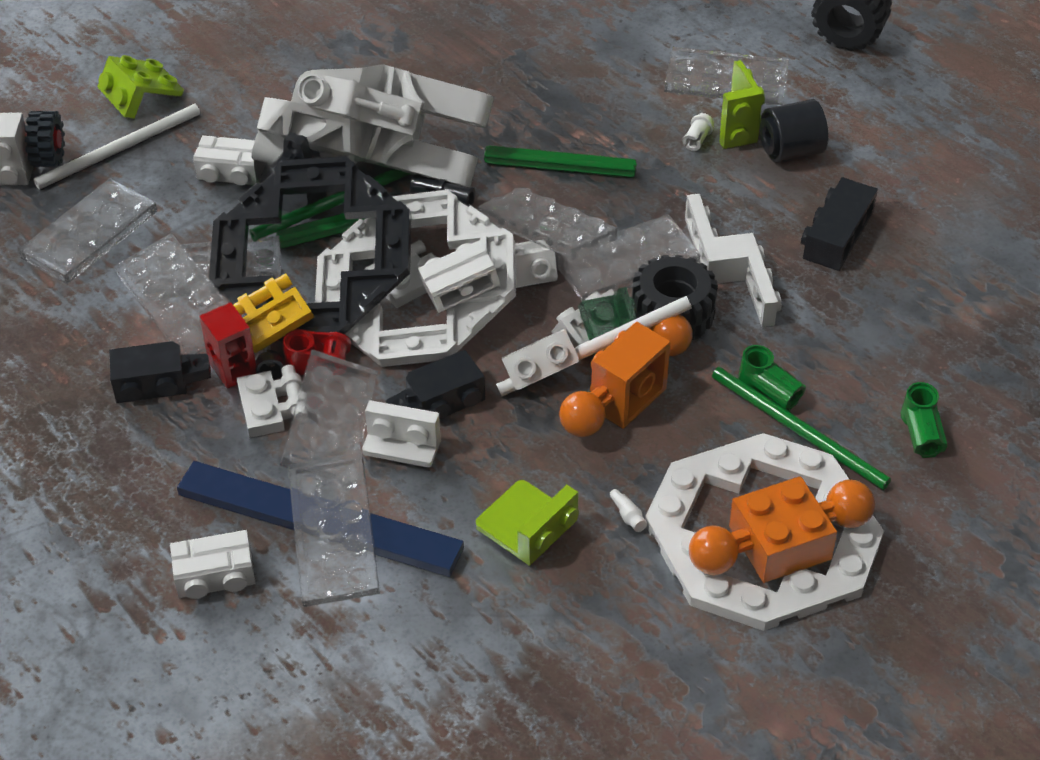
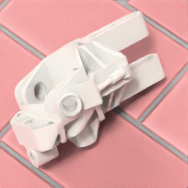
(373, 119)

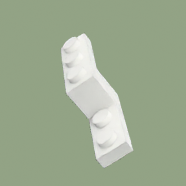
(733, 259)

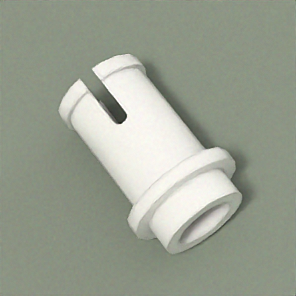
(700, 127)

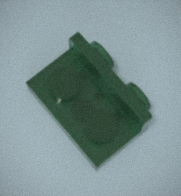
(607, 313)

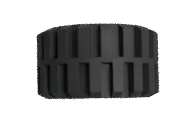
(847, 28)
(671, 279)

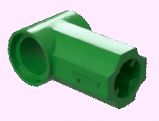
(763, 375)
(923, 420)

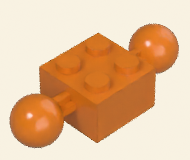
(626, 376)
(782, 528)

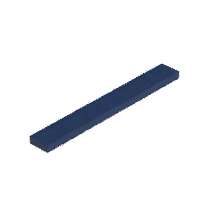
(273, 505)

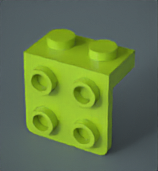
(127, 79)
(741, 109)
(528, 519)

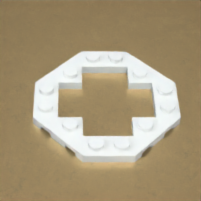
(463, 320)
(735, 599)

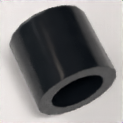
(794, 130)

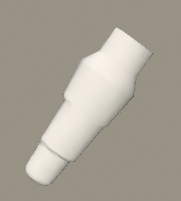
(629, 511)

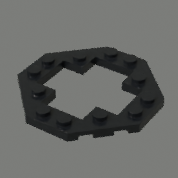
(362, 199)

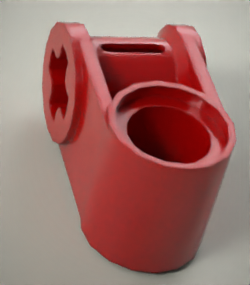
(300, 343)

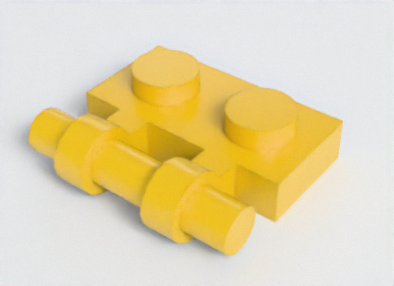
(278, 316)

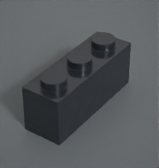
(838, 223)

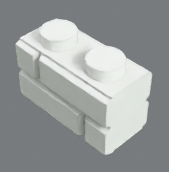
(227, 161)
(459, 275)
(212, 564)

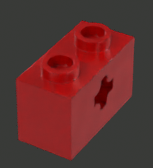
(228, 344)

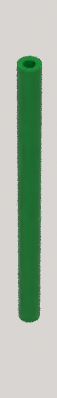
(318, 207)
(802, 428)

